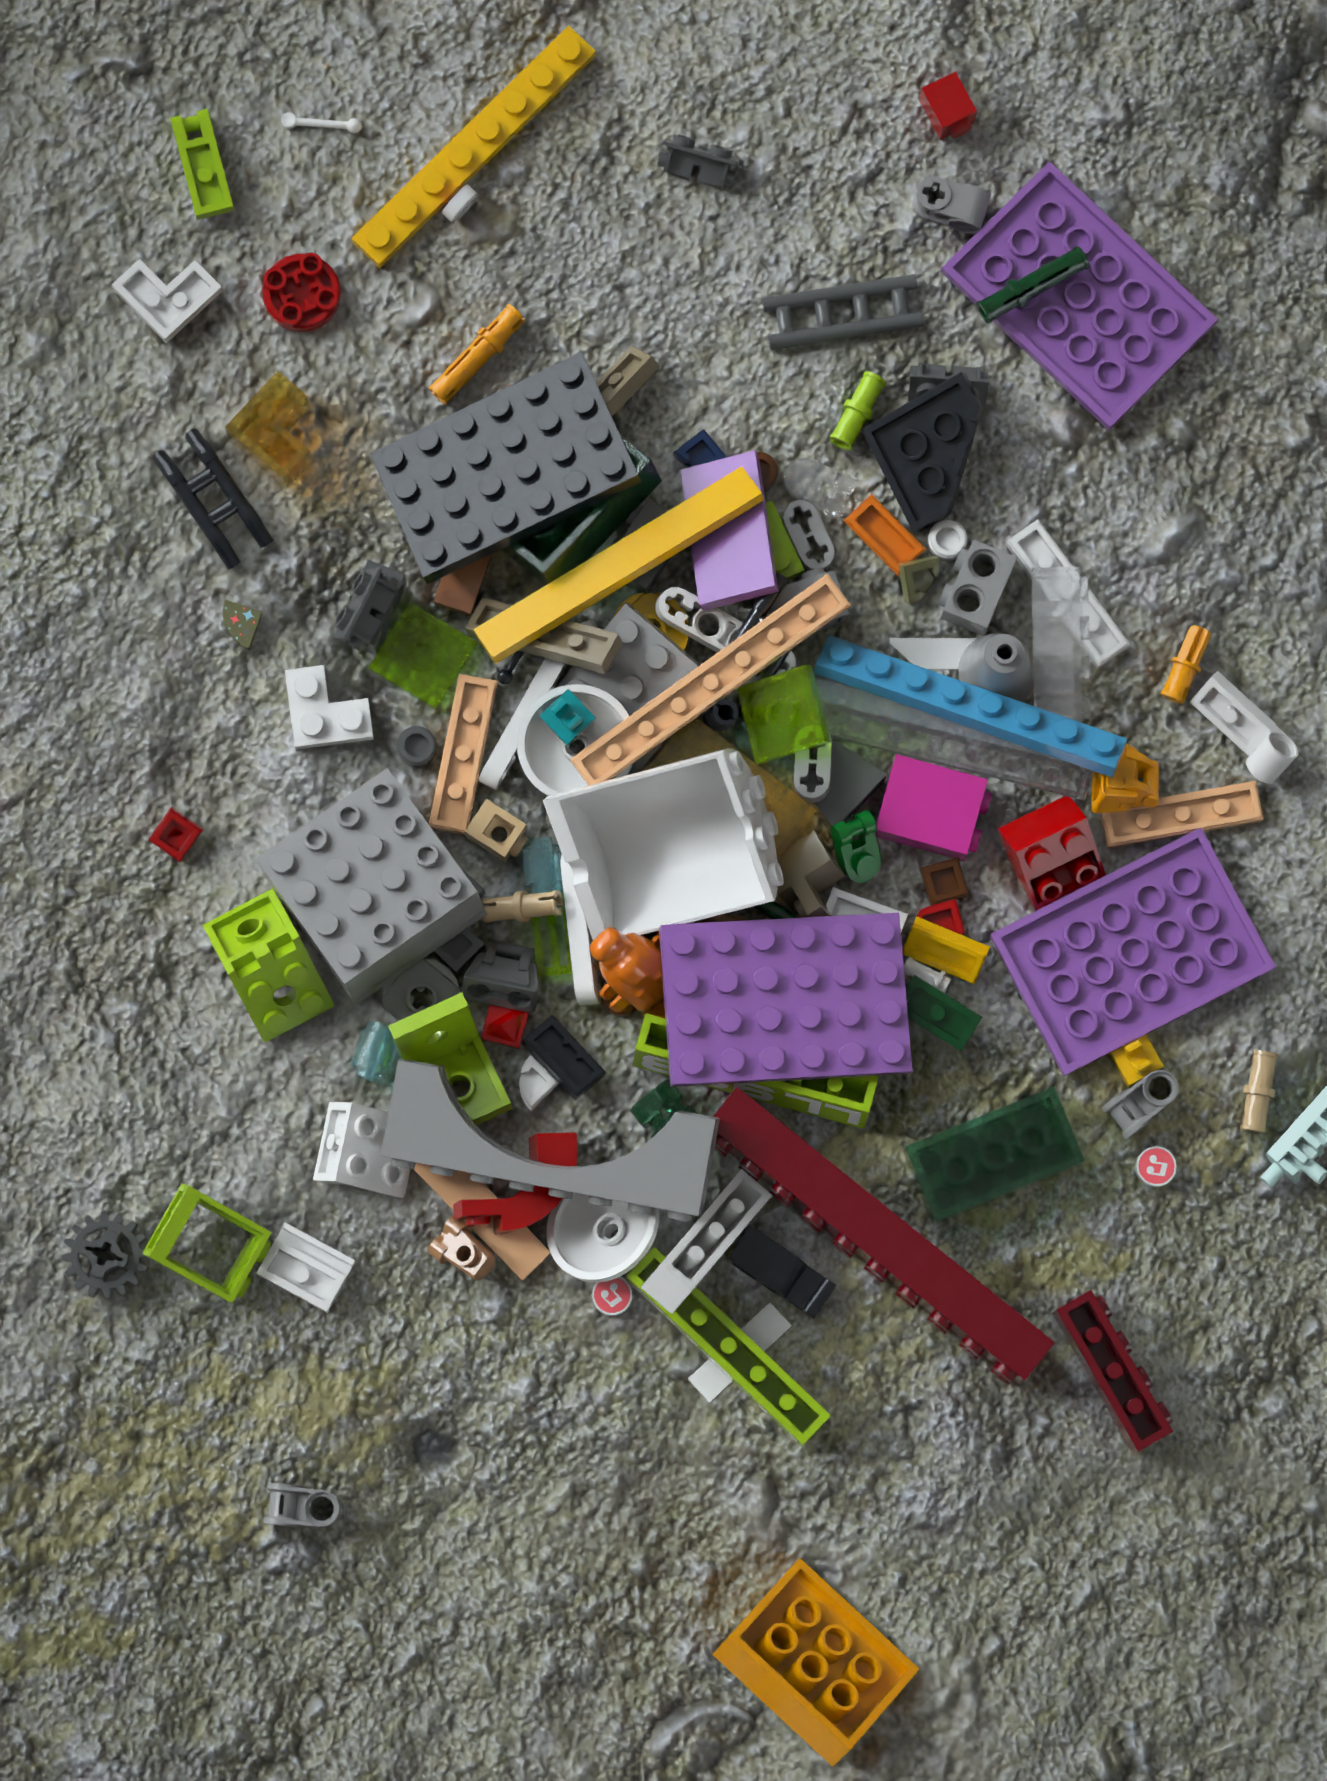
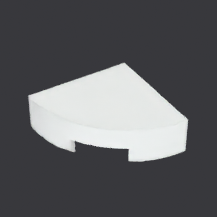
(535, 1083)

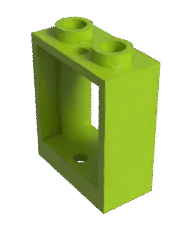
(173, 1223)

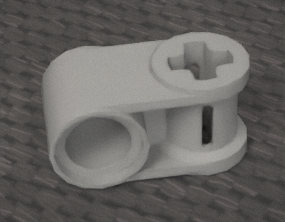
(956, 204)
(1140, 1103)
(299, 1506)

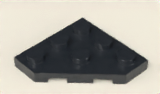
(927, 449)

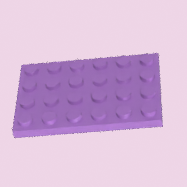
(1103, 329)
(1132, 951)
(785, 999)

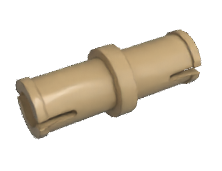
(523, 906)
(1259, 1091)

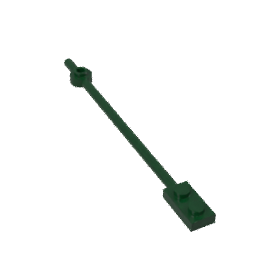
(925, 1003)

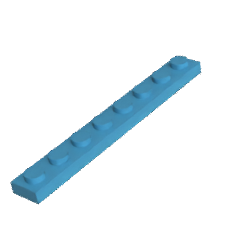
(970, 706)

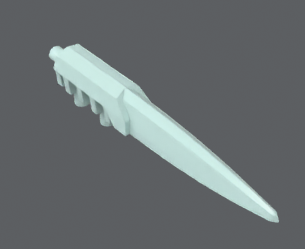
(1300, 1146)

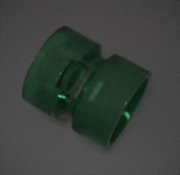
(649, 1107)

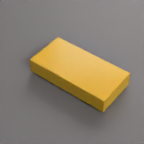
(945, 950)

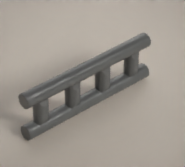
(859, 294)

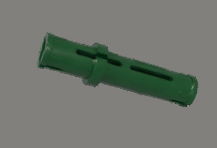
(1020, 291)

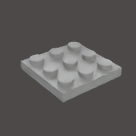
(641, 669)

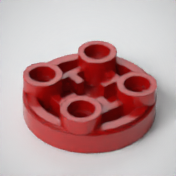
(301, 292)

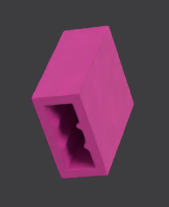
(932, 808)

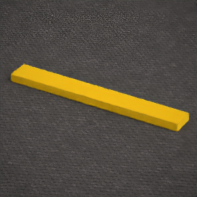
(618, 565)

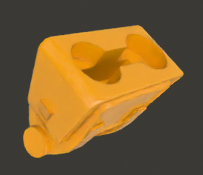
(1124, 789)

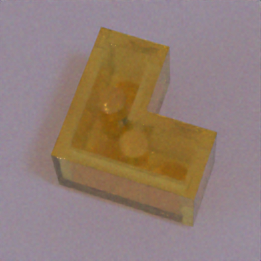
(263, 429)

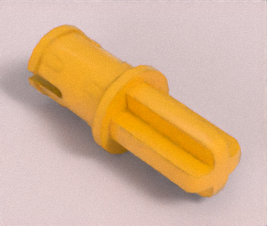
(1186, 664)

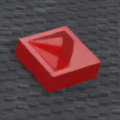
(175, 834)
(504, 1026)

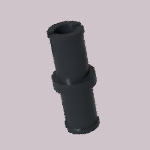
(729, 712)

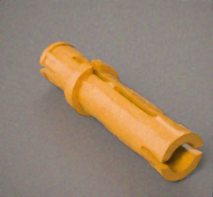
(470, 361)

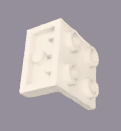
(353, 1150)

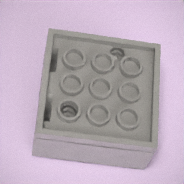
(371, 886)

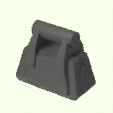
(503, 977)

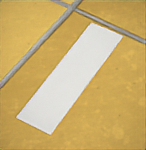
(932, 652)
(762, 1329)

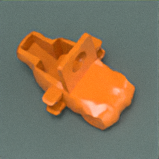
(631, 970)

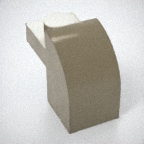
(807, 871)

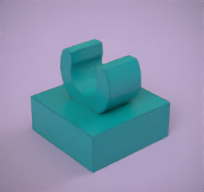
(567, 717)

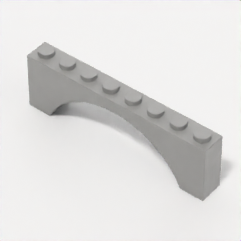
(434, 1130)

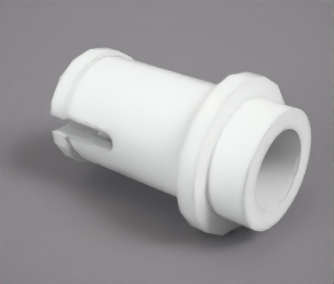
(931, 976)

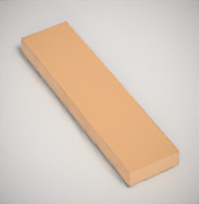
(463, 754)
(1184, 814)
(517, 1249)

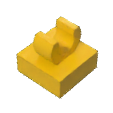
(1136, 1060)

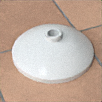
(545, 756)
(583, 1243)

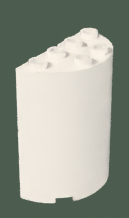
(668, 844)

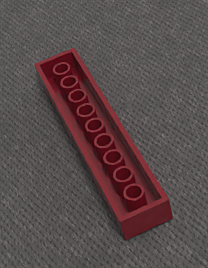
(880, 1239)

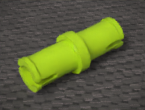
(857, 410)

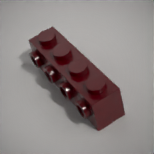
(1112, 1371)

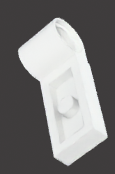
(1247, 726)

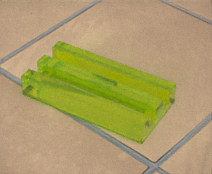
(556, 969)

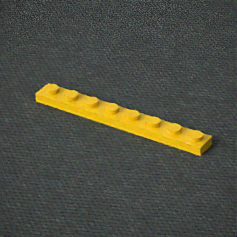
(473, 147)

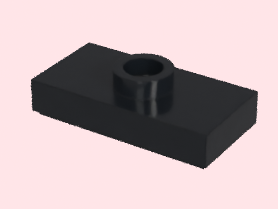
(563, 1057)

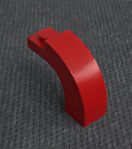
(525, 1206)

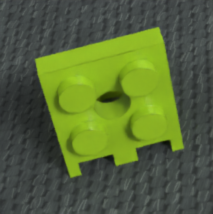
(266, 961)
(449, 1038)

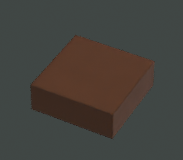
(944, 881)

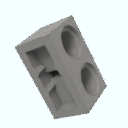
(984, 590)

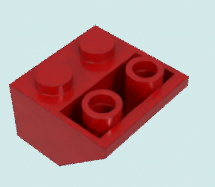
(1052, 851)

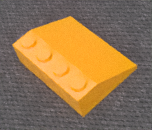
(816, 1662)

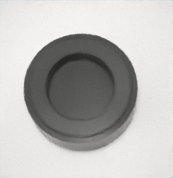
(416, 746)

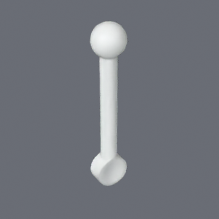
(290, 121)

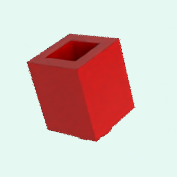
(948, 106)

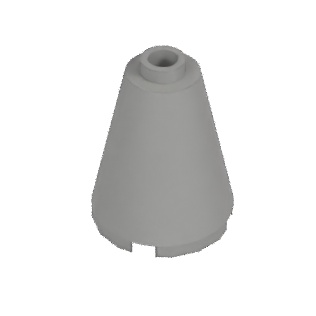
(998, 665)

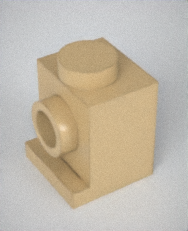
(491, 818)

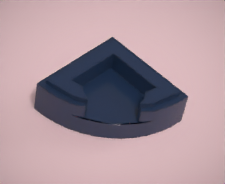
(698, 450)

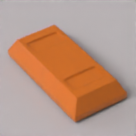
(884, 534)

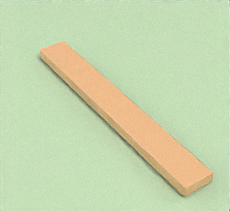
(711, 682)

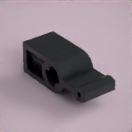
(781, 1272)

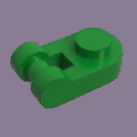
(860, 858)

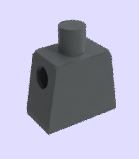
(851, 784)

